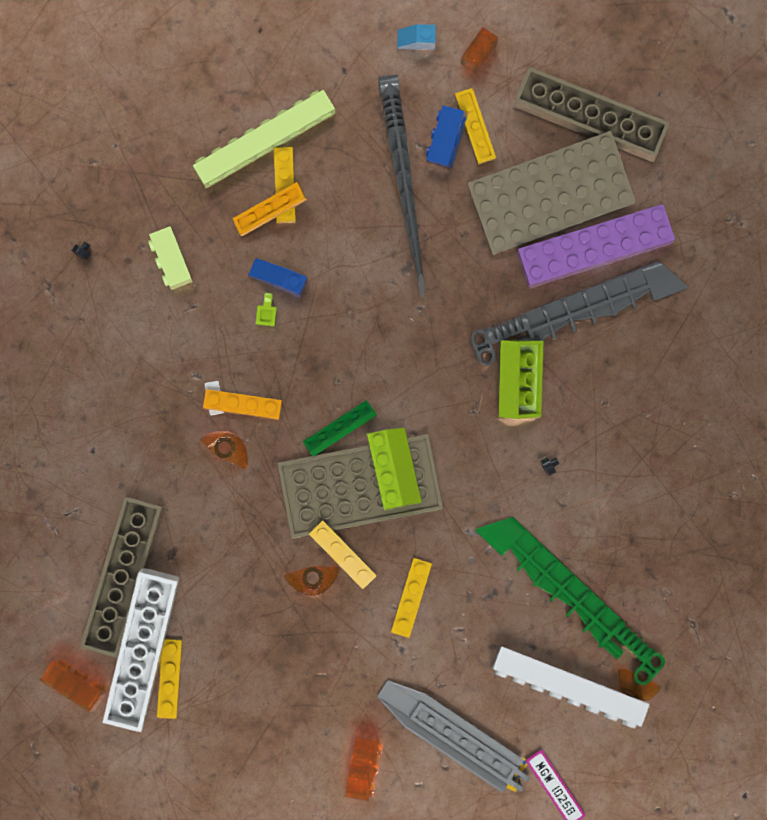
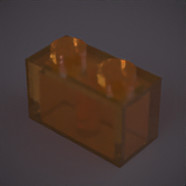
(479, 50)

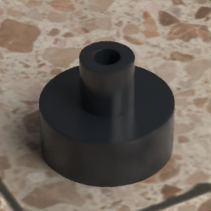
(82, 251)
(548, 465)

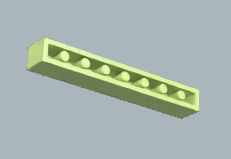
(264, 138)

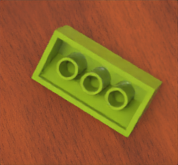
(521, 379)
(394, 468)

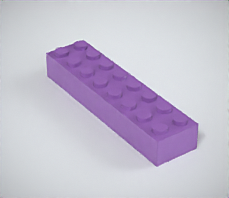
(595, 246)

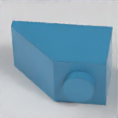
(417, 37)

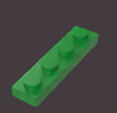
(339, 428)

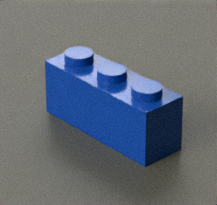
(446, 136)

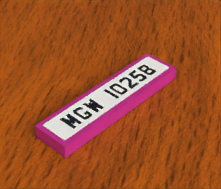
(554, 786)

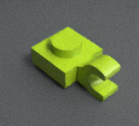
(266, 314)

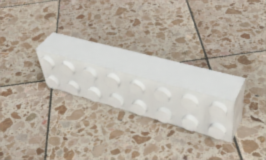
(141, 649)
(570, 686)

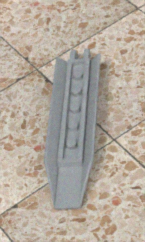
(453, 736)

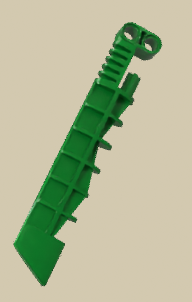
(557, 580)

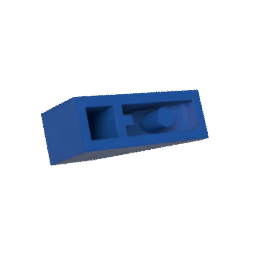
(278, 277)

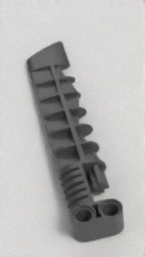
(396, 132)
(594, 302)

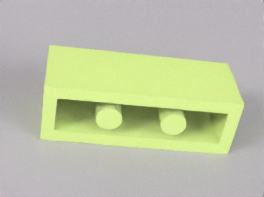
(169, 258)

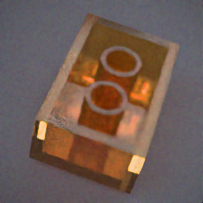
(74, 684)
(363, 768)

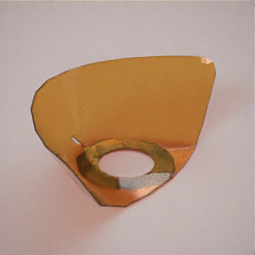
(237, 453)
(299, 581)
(642, 692)

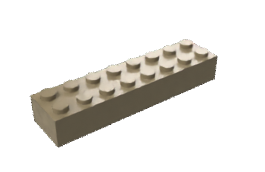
(590, 113)
(126, 556)

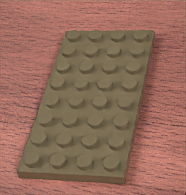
(551, 192)
(345, 489)

